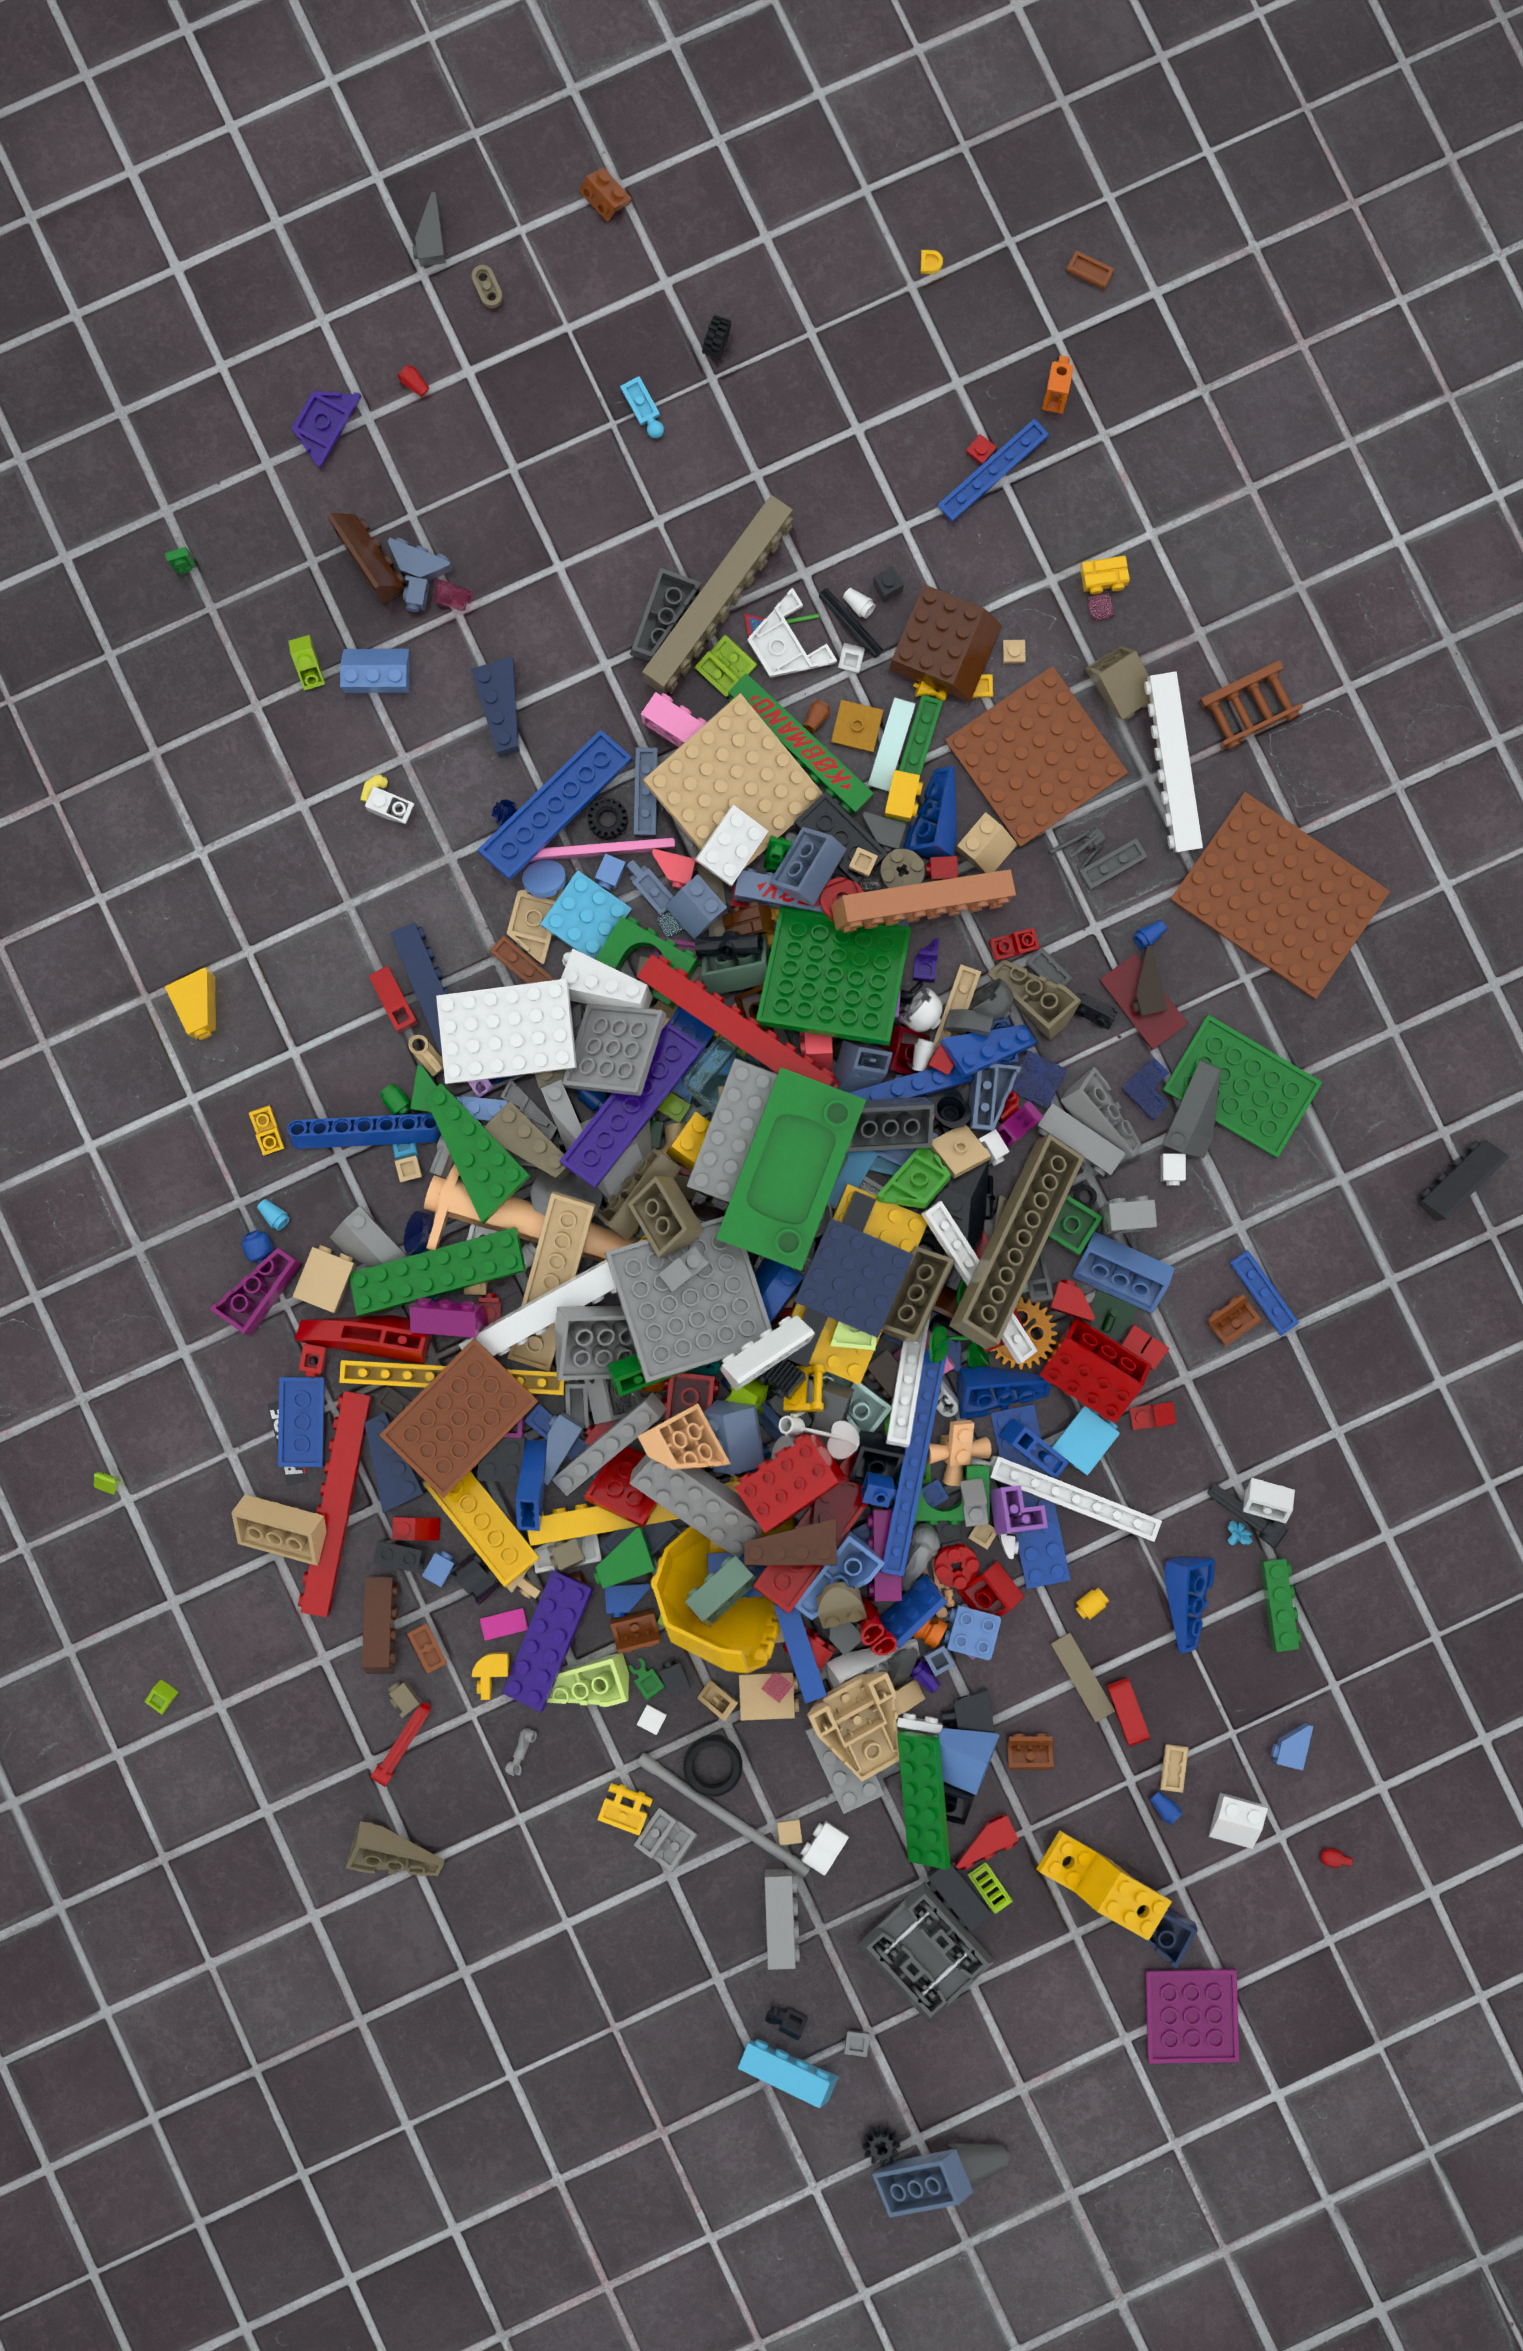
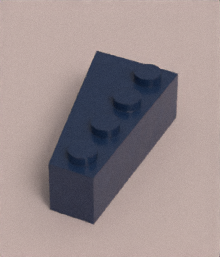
(1172, 1936)

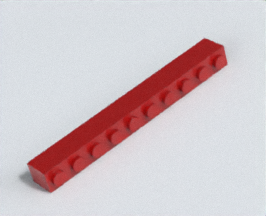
(728, 1020)
(337, 1501)

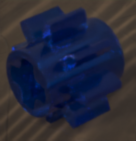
(503, 811)

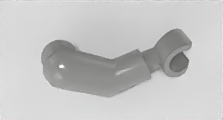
(526, 1736)

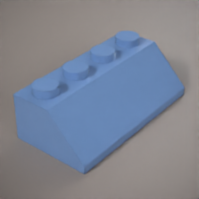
(1123, 1272)

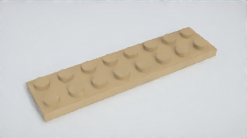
(554, 1263)

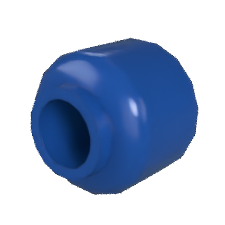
(257, 1246)

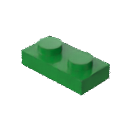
(181, 560)

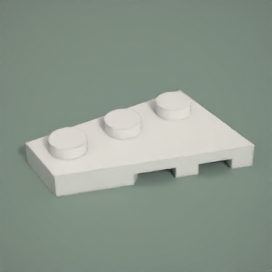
(588, 1545)

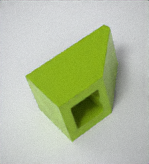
(306, 662)

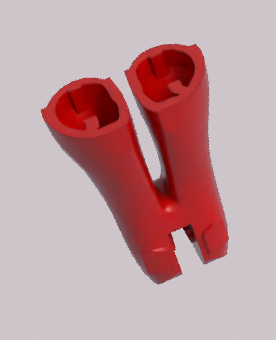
(874, 1633)

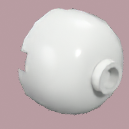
(923, 1012)

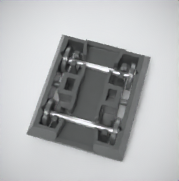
(926, 1952)

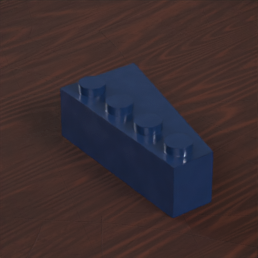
(499, 701)
(394, 1476)

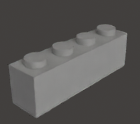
(1080, 1138)

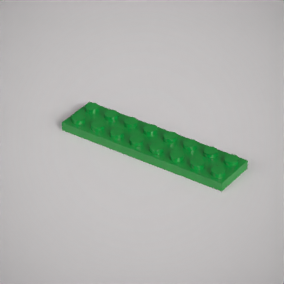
(437, 1272)

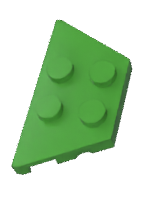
(916, 1181)

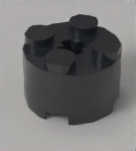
(474, 1577)

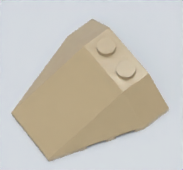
(859, 1723)

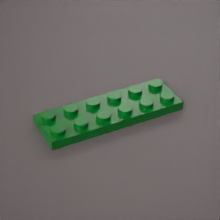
(923, 1799)

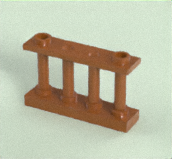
(1232, 693)

